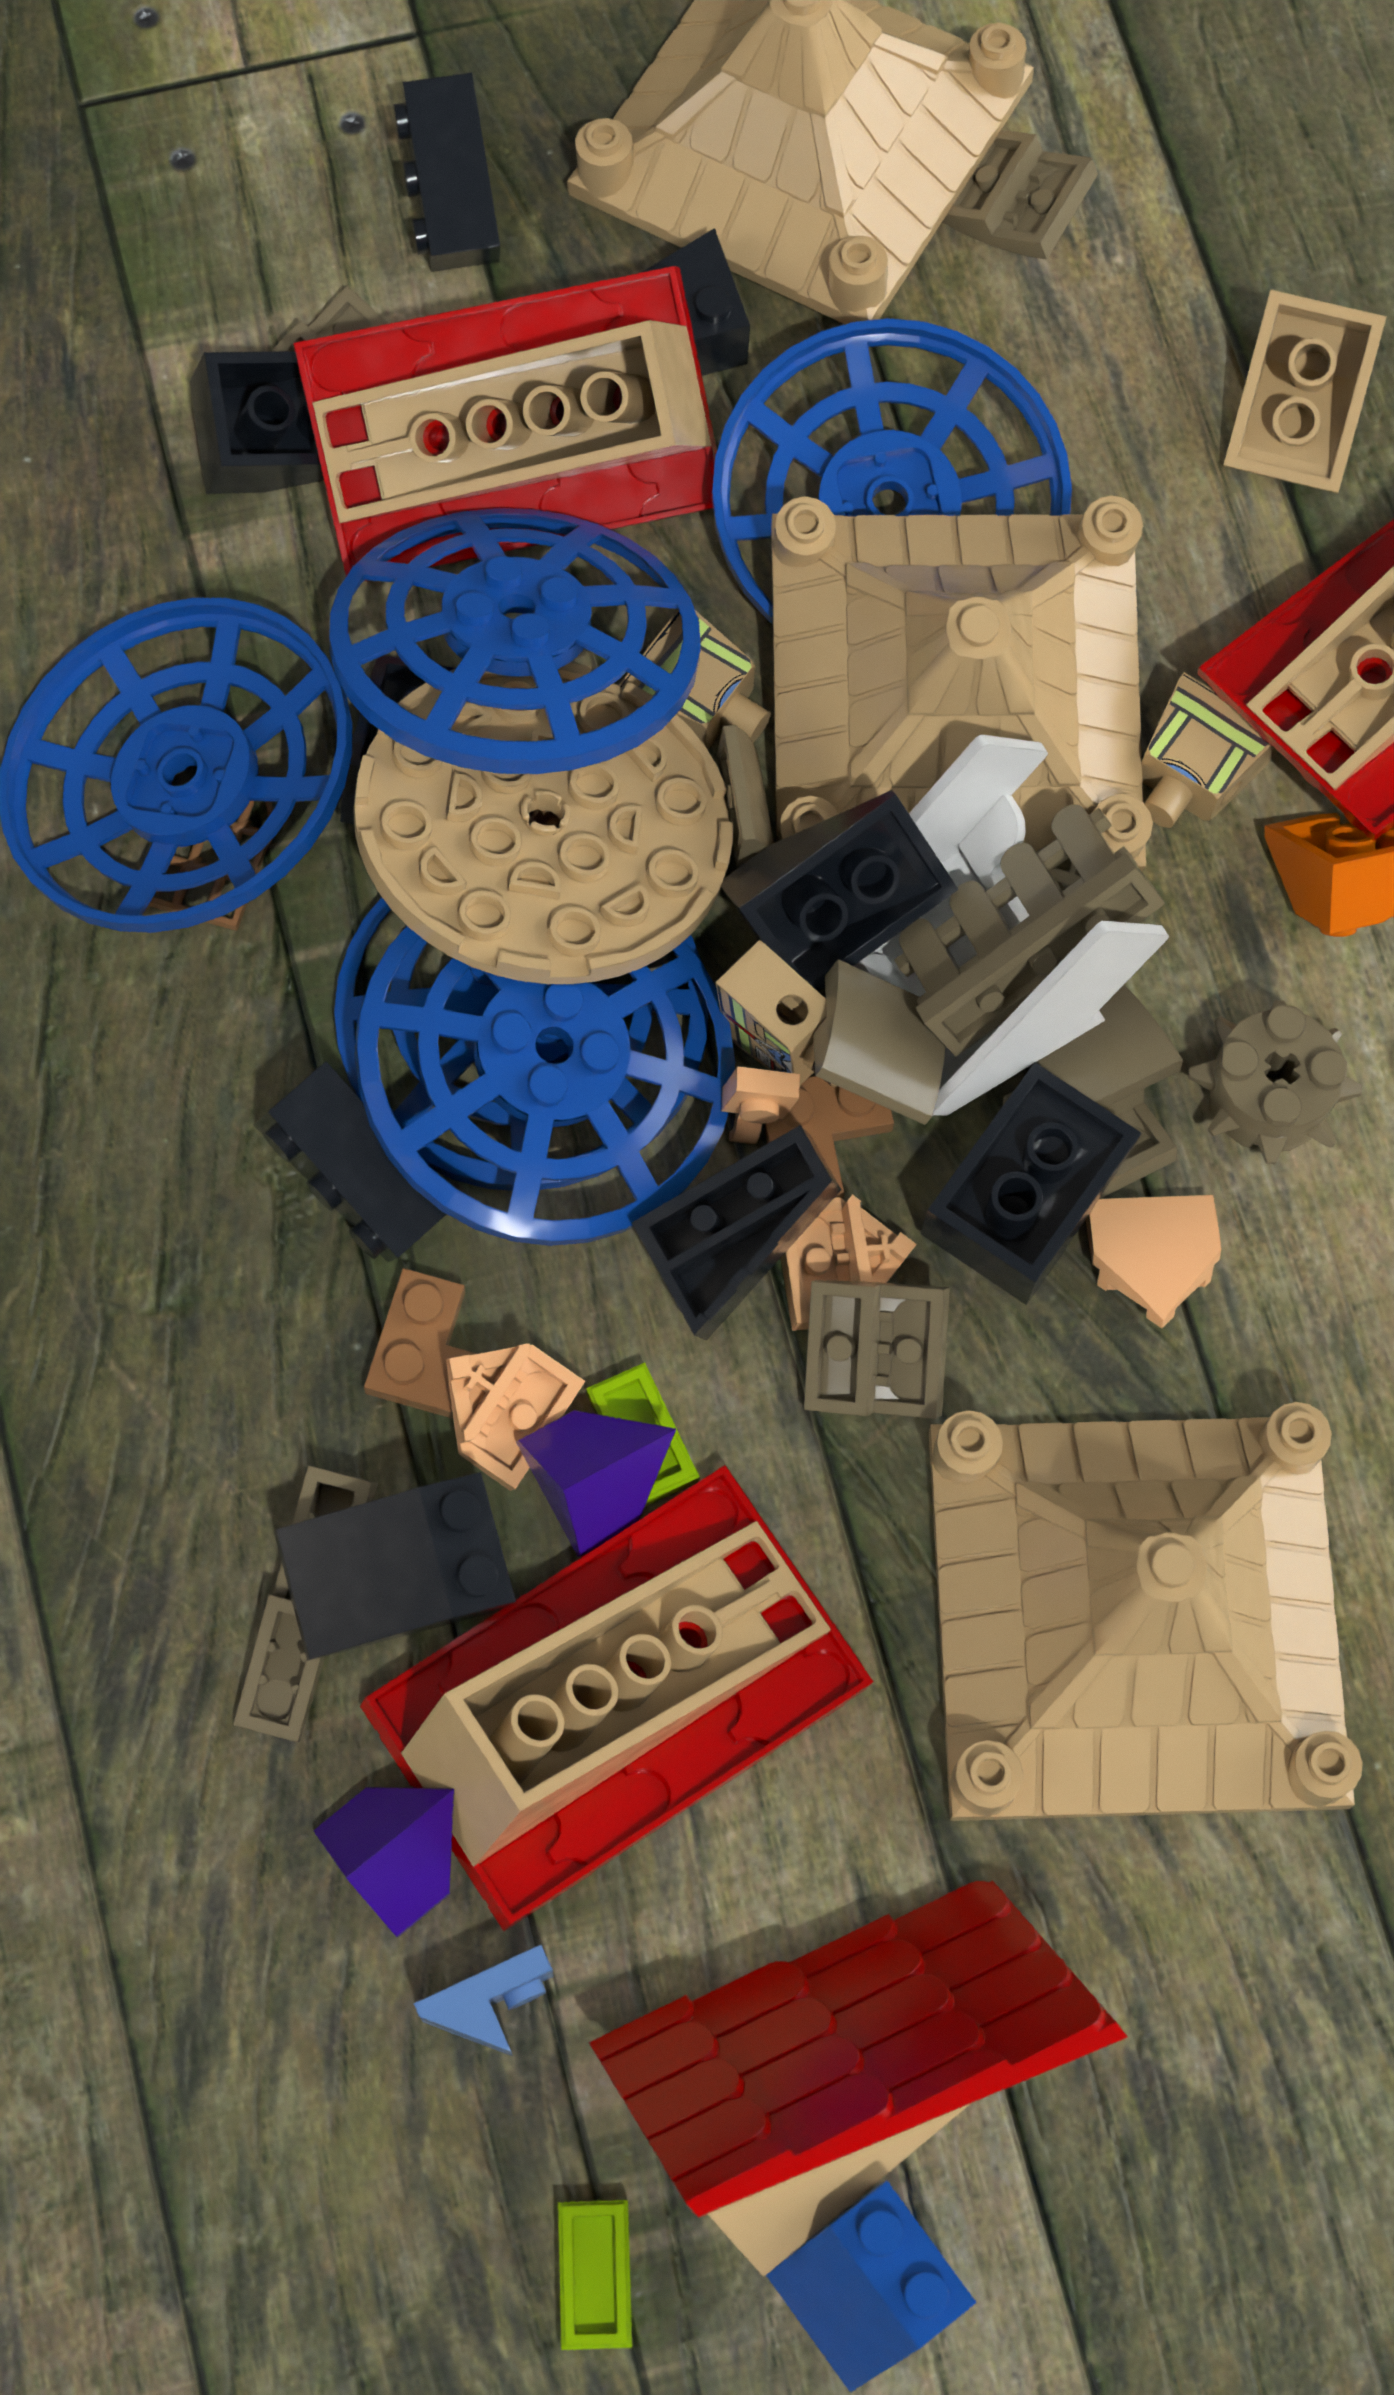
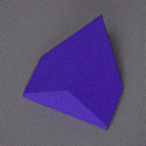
(596, 1472)
(394, 1850)

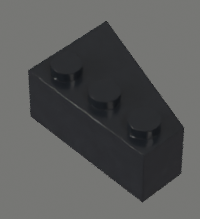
(736, 1226)

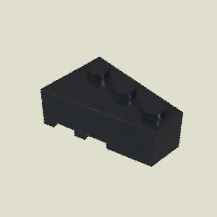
(448, 172)
(713, 304)
(331, 1143)

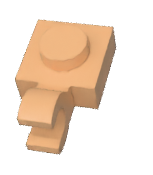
(758, 1098)

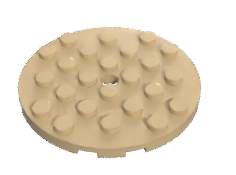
(537, 902)

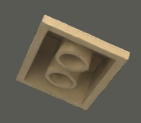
(1304, 391)

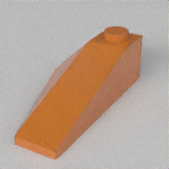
(1334, 872)

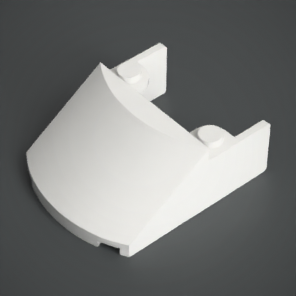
(969, 827)

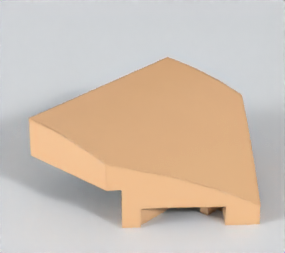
(840, 1246)
(1154, 1249)
(503, 1399)

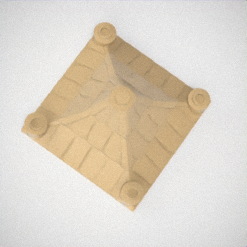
(806, 139)
(952, 628)
(1138, 1617)

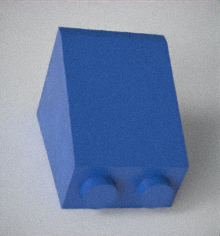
(870, 2287)

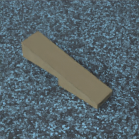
(279, 1676)

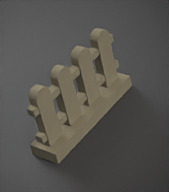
(1010, 963)

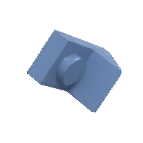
(467, 2006)

